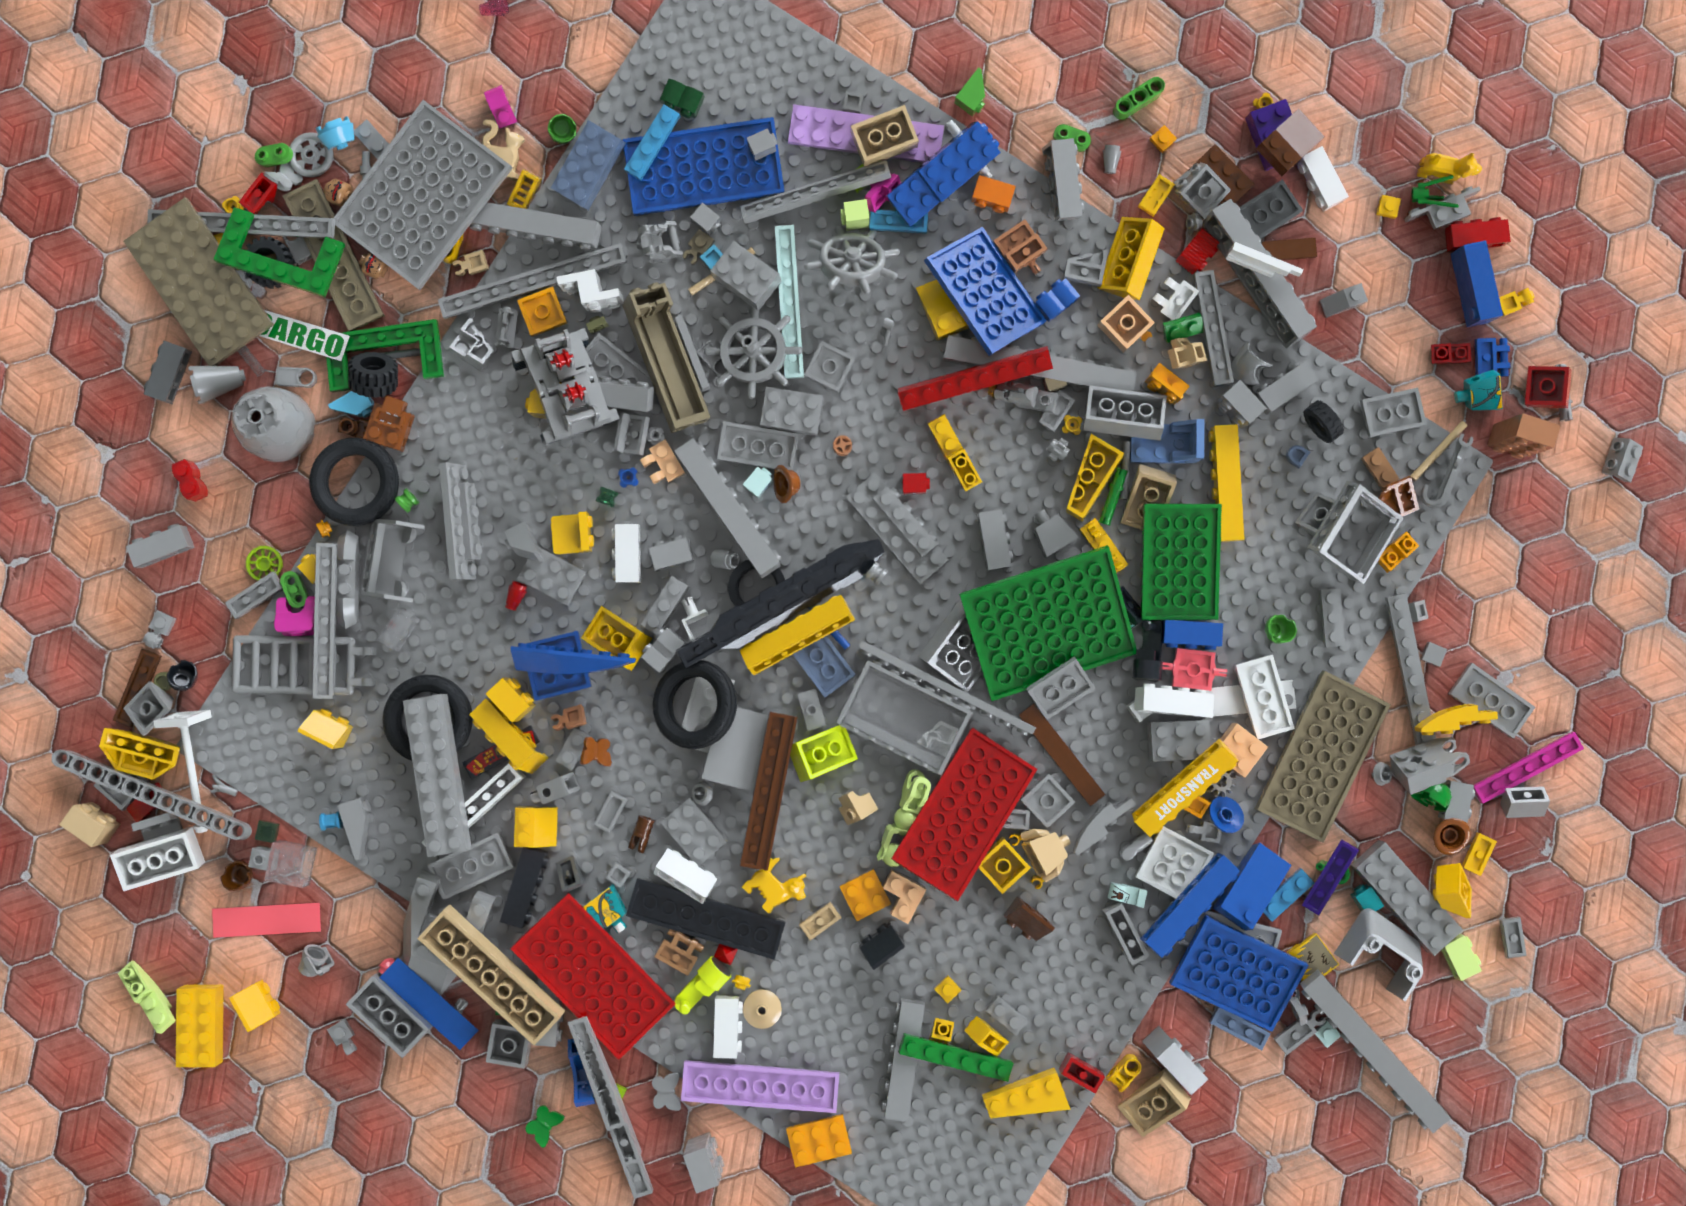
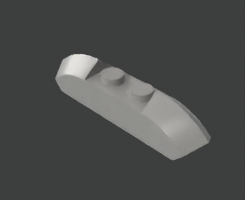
(347, 579)

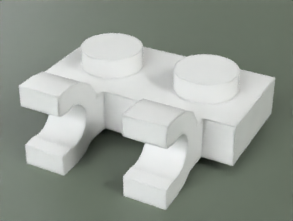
(1179, 300)

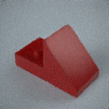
(258, 194)

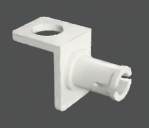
(692, 615)

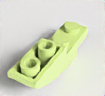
(148, 995)

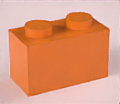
(993, 194)

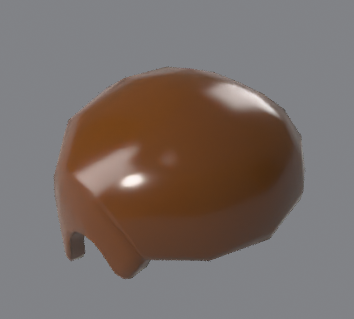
(237, 876)

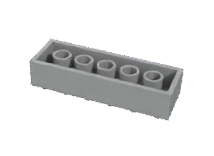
(1406, 897)

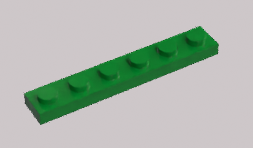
(955, 1057)

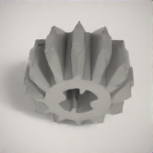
(1227, 782)

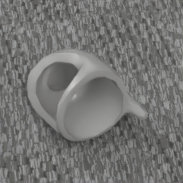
(1248, 366)

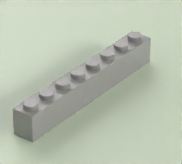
(538, 225)
(727, 508)

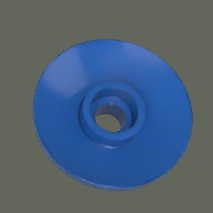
(1226, 814)

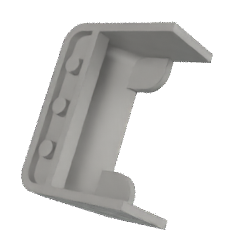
(385, 559)
(1373, 931)

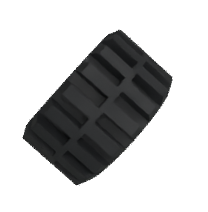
(265, 247)
(373, 374)

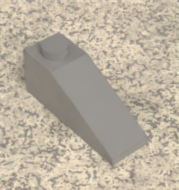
(356, 821)

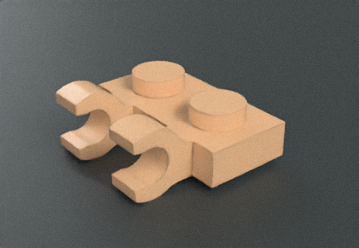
(666, 461)

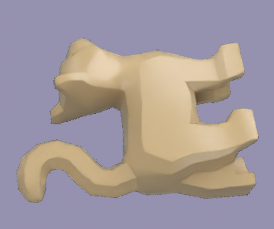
(508, 153)

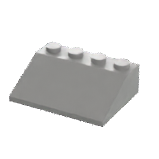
(953, 650)

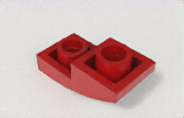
(1451, 353)
(140, 810)

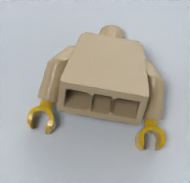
(1044, 852)

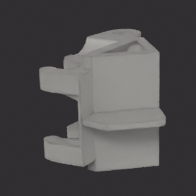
(652, 243)

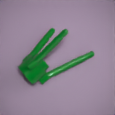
(1421, 194)

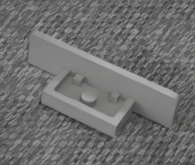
(1441, 215)

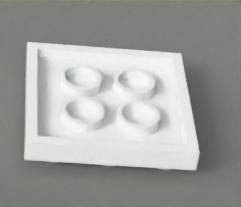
(1172, 862)

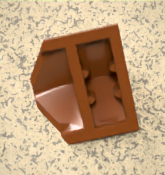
(1400, 496)

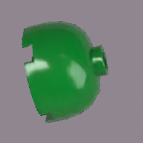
(1436, 796)

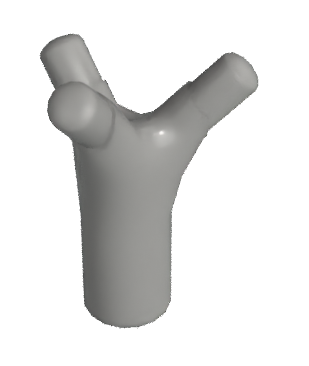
(221, 787)

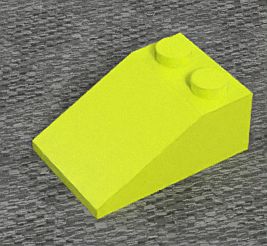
(822, 753)

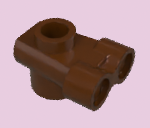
(358, 427)

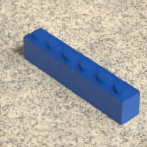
(1190, 905)

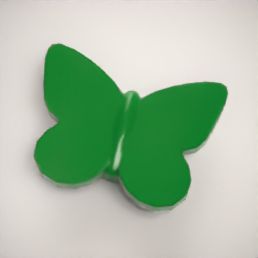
(543, 1124)

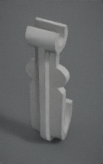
(1450, 475)

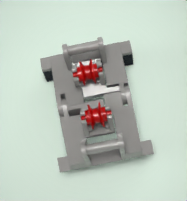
(568, 359)

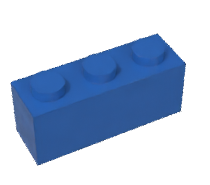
(1192, 634)

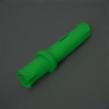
(1113, 496)

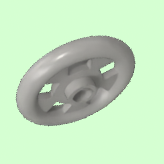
(317, 169)

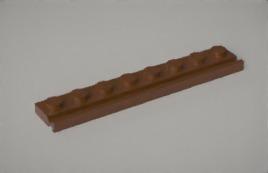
(768, 791)

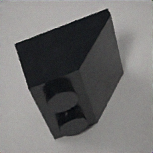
(881, 945)

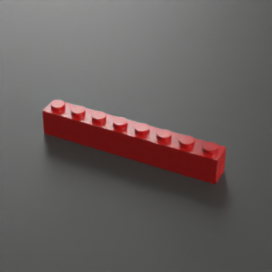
(975, 378)

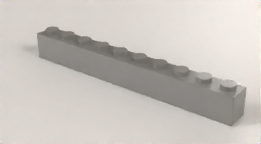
(1067, 369)
(1377, 1053)

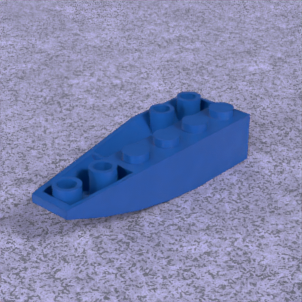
(548, 660)

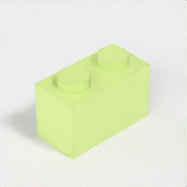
(855, 215)
(1461, 958)

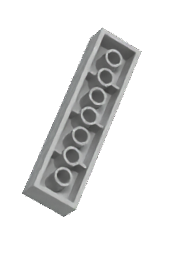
(1272, 295)
(437, 775)

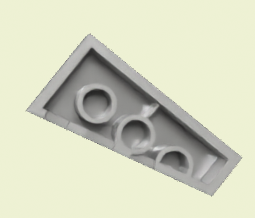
(1064, 179)

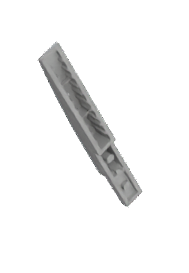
(611, 1106)

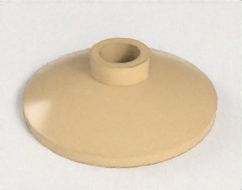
(764, 999)

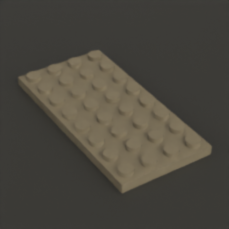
(202, 294)
(1322, 756)

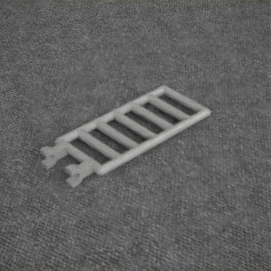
(293, 688)

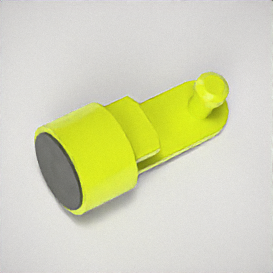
(710, 977)

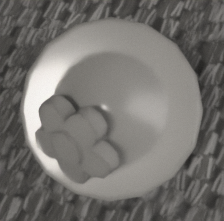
(1382, 773)
(702, 793)

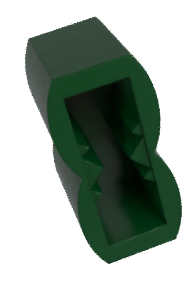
(682, 98)

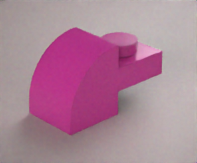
(500, 106)
(879, 190)

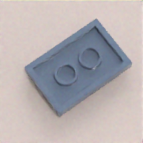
(824, 665)

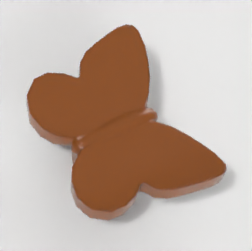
(596, 751)

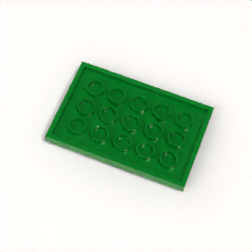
(1180, 561)

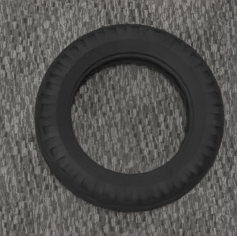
(320, 481)
(425, 683)
(724, 713)

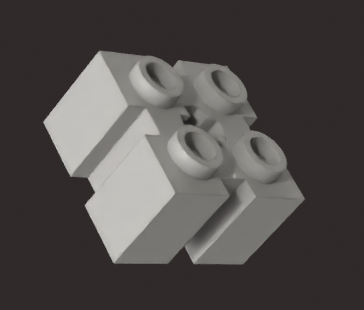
(663, 650)

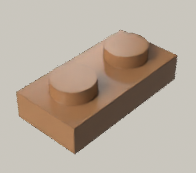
(1380, 468)

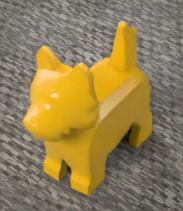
(1443, 166)
(773, 889)

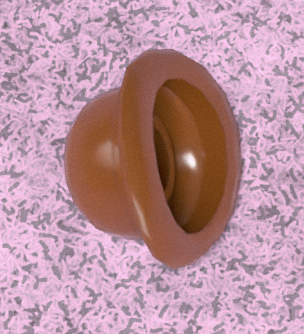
(785, 483)
(1451, 836)

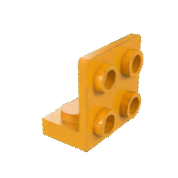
(1166, 384)

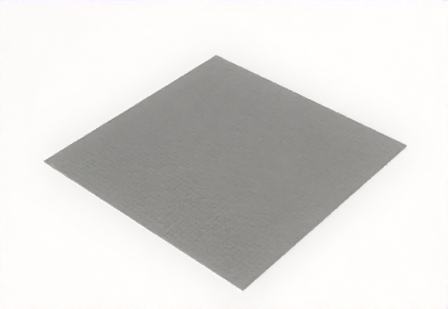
(834, 1006)

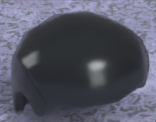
(182, 676)

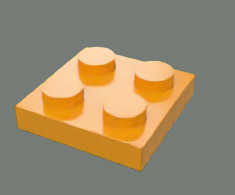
(542, 311)
(865, 895)

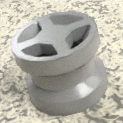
(876, 573)

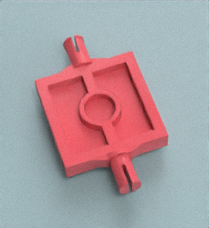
(1193, 669)

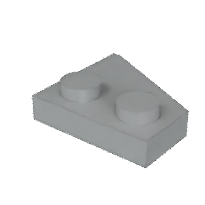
(1086, 269)

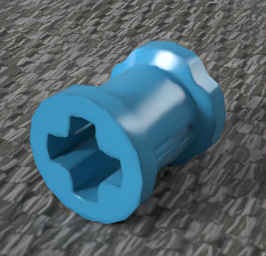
(330, 821)

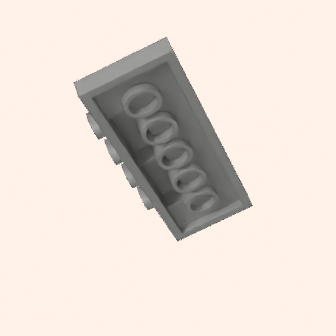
(460, 521)
(898, 527)

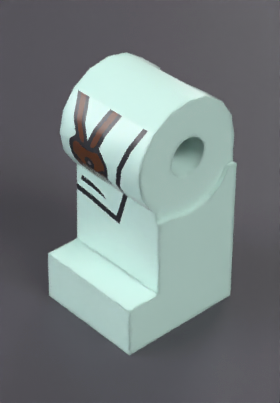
(1127, 894)

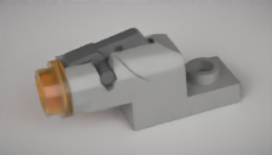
(1024, 396)

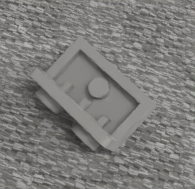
(631, 434)
(1622, 459)

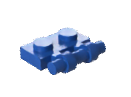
(1486, 355)

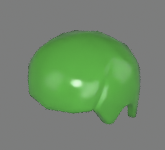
(562, 128)
(1280, 629)

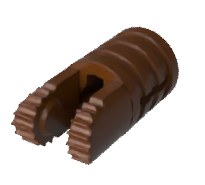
(643, 831)

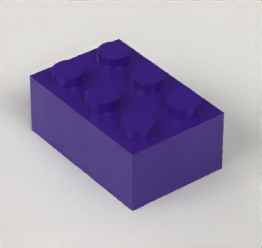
(1265, 121)

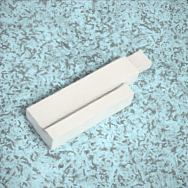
(1260, 262)

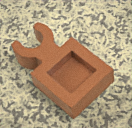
(572, 718)

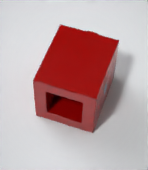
(915, 483)

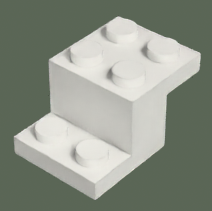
(590, 290)

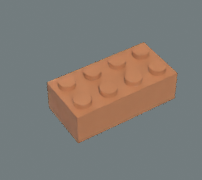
(1523, 436)

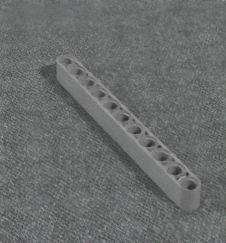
(142, 792)

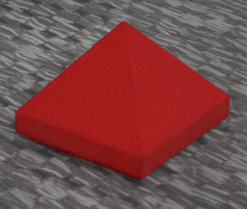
(725, 954)

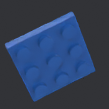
(550, 685)

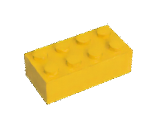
(199, 1025)

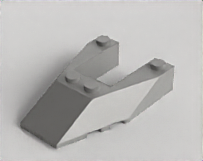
(418, 918)

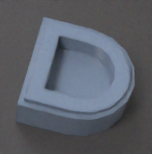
(1297, 455)

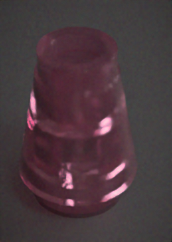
(494, 8)

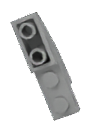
(1095, 830)

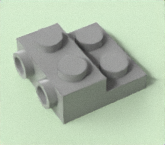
(1202, 189)

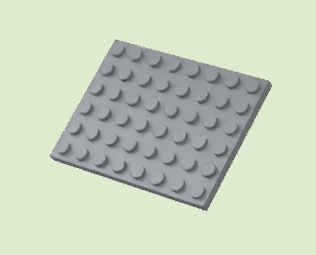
(421, 194)

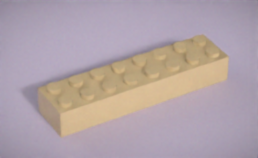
(491, 974)

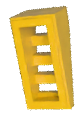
(521, 181)

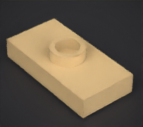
(820, 921)

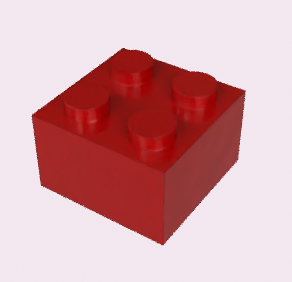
(1548, 387)

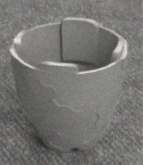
(284, 424)

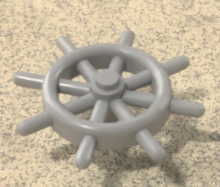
(852, 259)
(753, 351)

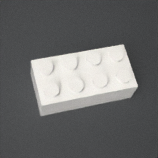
(157, 858)

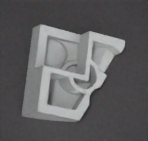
(471, 346)

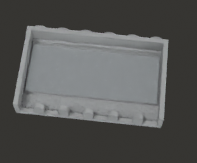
(905, 717)

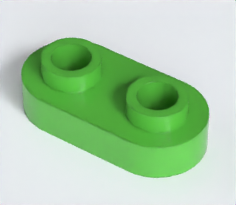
(1073, 133)
(272, 155)
(294, 590)

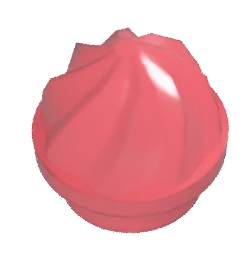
(385, 964)

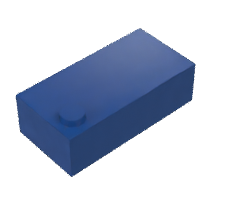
(1476, 284)
(1253, 889)

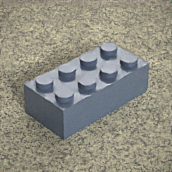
(588, 165)

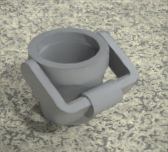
(312, 960)

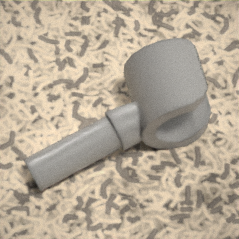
(887, 324)

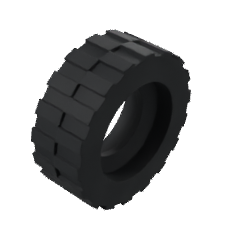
(1323, 421)

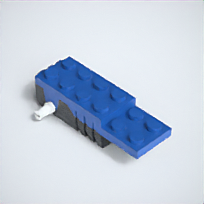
(945, 171)

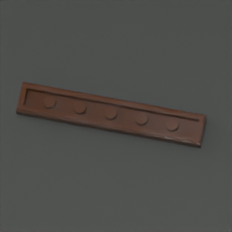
(1062, 755)

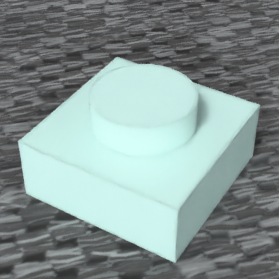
(1327, 1034)

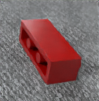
(1494, 231)

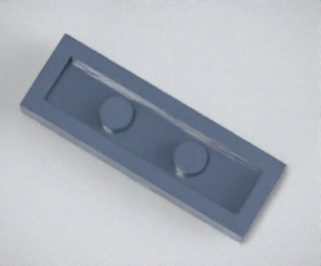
(1240, 1028)

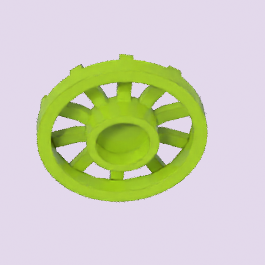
(263, 562)

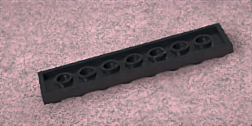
(708, 921)

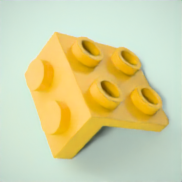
(572, 533)

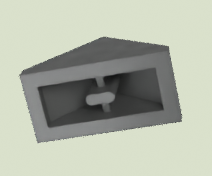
(569, 874)

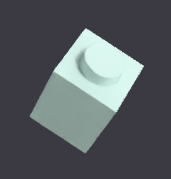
(758, 481)

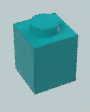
(1366, 897)

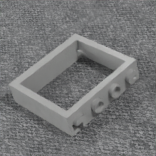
(1337, 517)

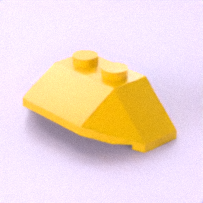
(138, 753)

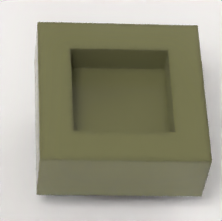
(596, 324)

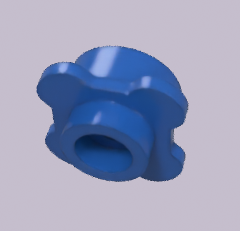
(623, 477)

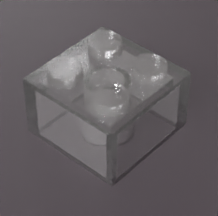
(290, 863)

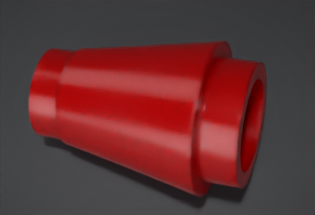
(515, 595)

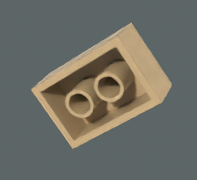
(884, 136)

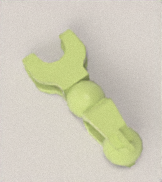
(911, 803)

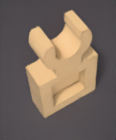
(473, 263)

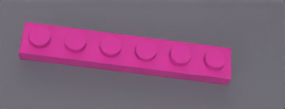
(1527, 767)

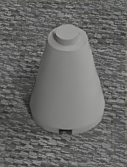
(215, 381)

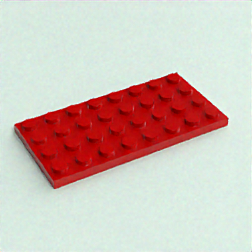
(964, 814)
(593, 975)

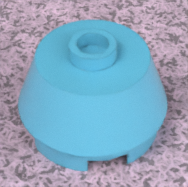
(336, 133)

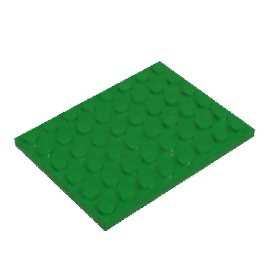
(1046, 618)

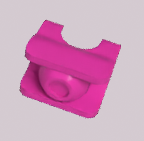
(295, 623)

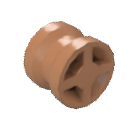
(844, 443)

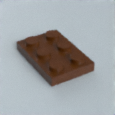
(1228, 173)

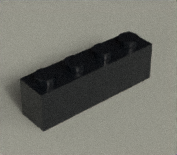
(524, 886)

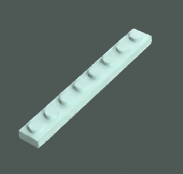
(789, 298)

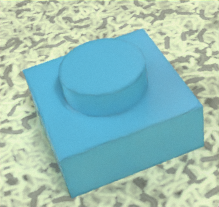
(711, 256)

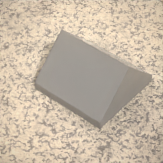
(1315, 513)
(148, 706)

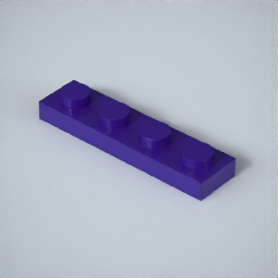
(1330, 877)

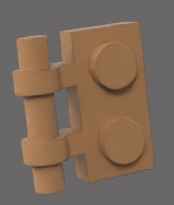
(676, 956)

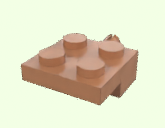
(1021, 247)

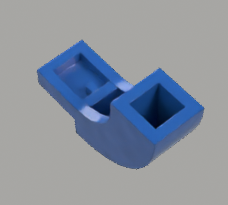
(582, 1090)

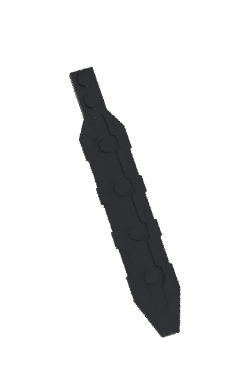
(784, 600)

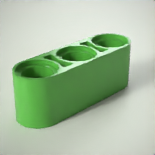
(1145, 92)

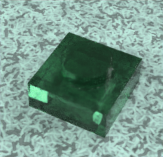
(267, 831)

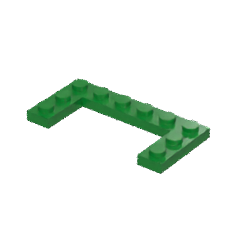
(232, 255)
(424, 332)

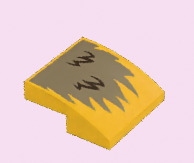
(1315, 954)

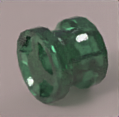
(607, 497)

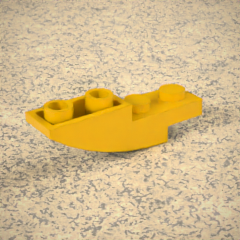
(954, 452)
(1452, 717)

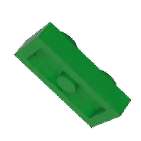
(1183, 327)

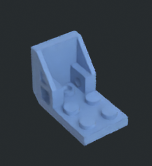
(1180, 444)

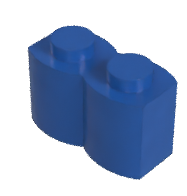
(1057, 299)

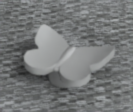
(284, 177)
(666, 1092)

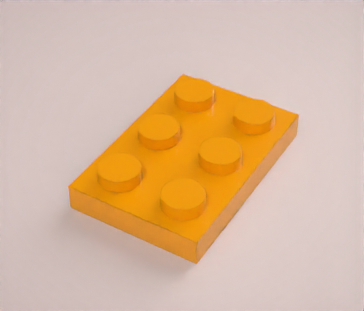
(819, 1140)

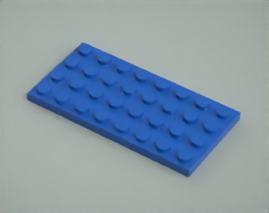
(706, 168)

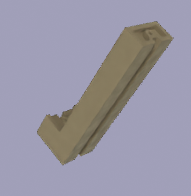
(665, 356)

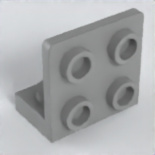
(158, 826)

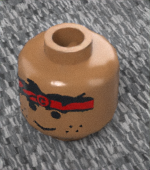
(337, 192)
(373, 266)

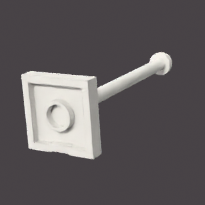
(183, 721)

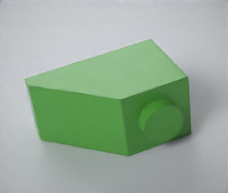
(972, 94)

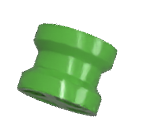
(407, 500)

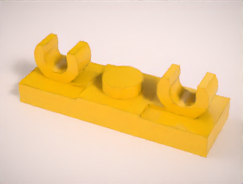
(1098, 538)

